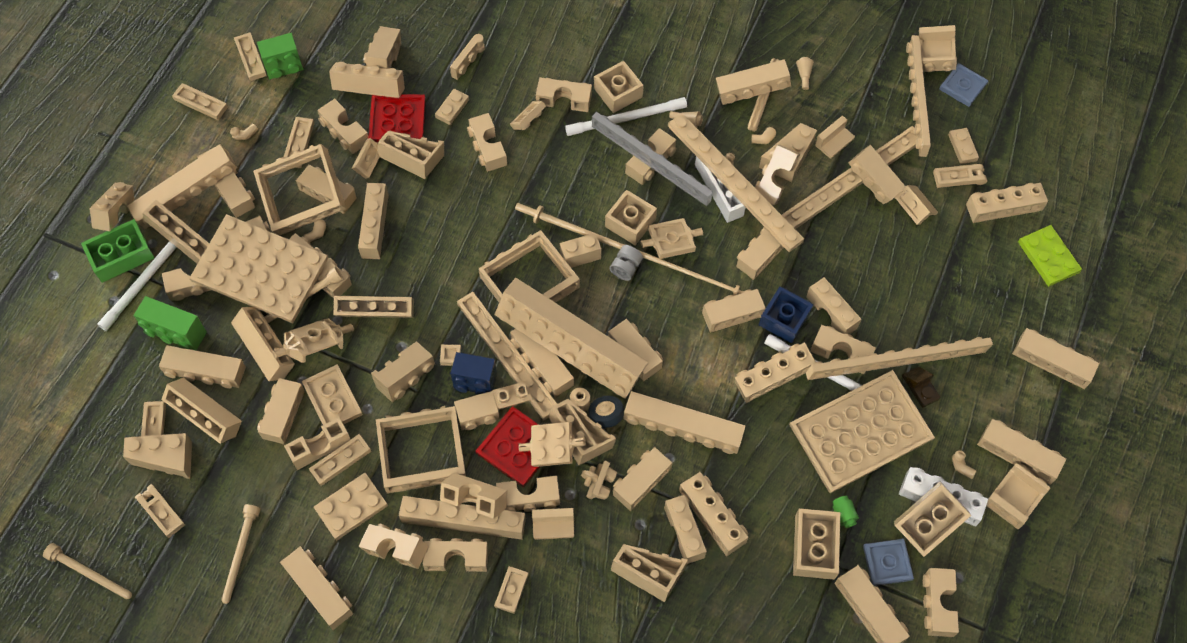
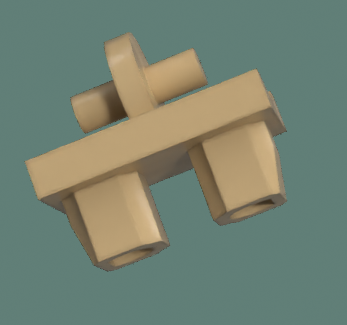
(512, 395)
(602, 473)

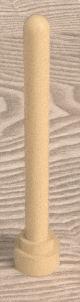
(333, 276)
(250, 513)
(54, 553)

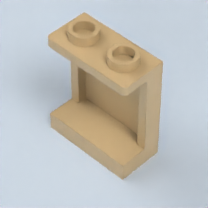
(938, 48)
(1017, 495)

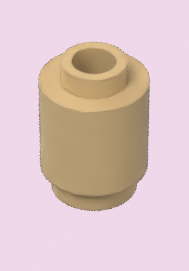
(580, 398)

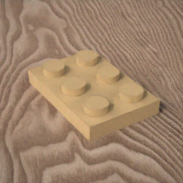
(332, 396)
(350, 506)

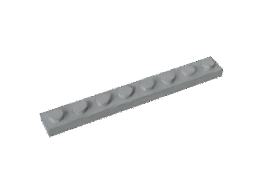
(652, 159)

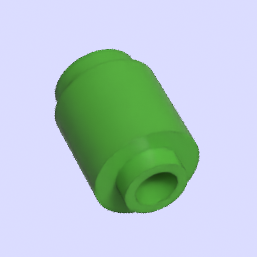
(847, 511)

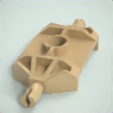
(300, 344)

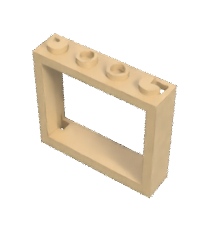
(308, 216)
(519, 250)
(410, 419)

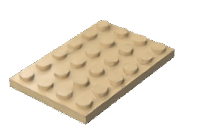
(259, 268)
(861, 431)

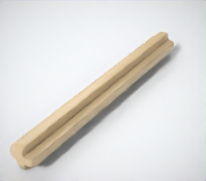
(759, 108)

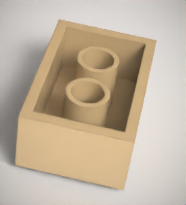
(932, 518)
(816, 544)

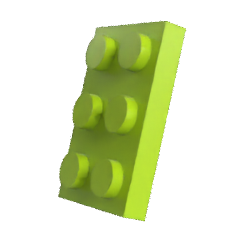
(1049, 255)

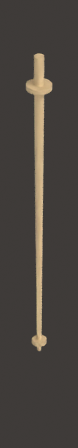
(538, 214)

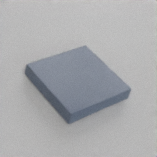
(963, 85)
(888, 562)

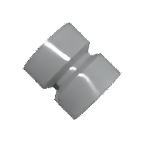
(626, 262)

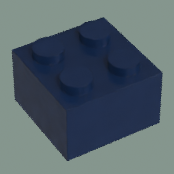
(785, 314)
(473, 373)

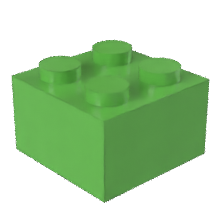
(280, 56)

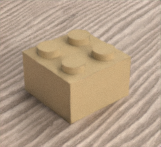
(618, 86)
(630, 217)

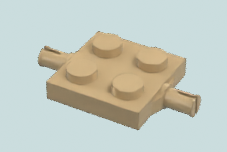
(672, 238)
(551, 444)

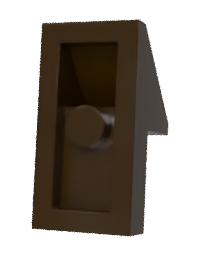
(921, 386)

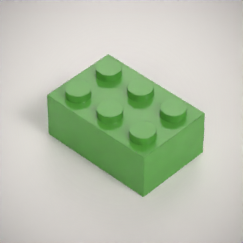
(117, 250)
(170, 324)

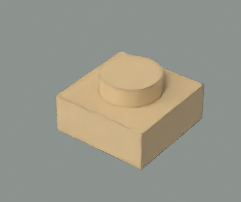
(448, 354)

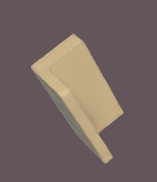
(834, 138)
(915, 204)
(553, 523)

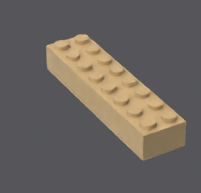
(570, 338)

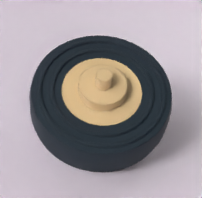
(606, 411)

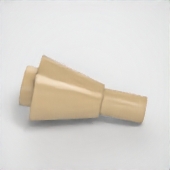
(805, 67)
(694, 117)

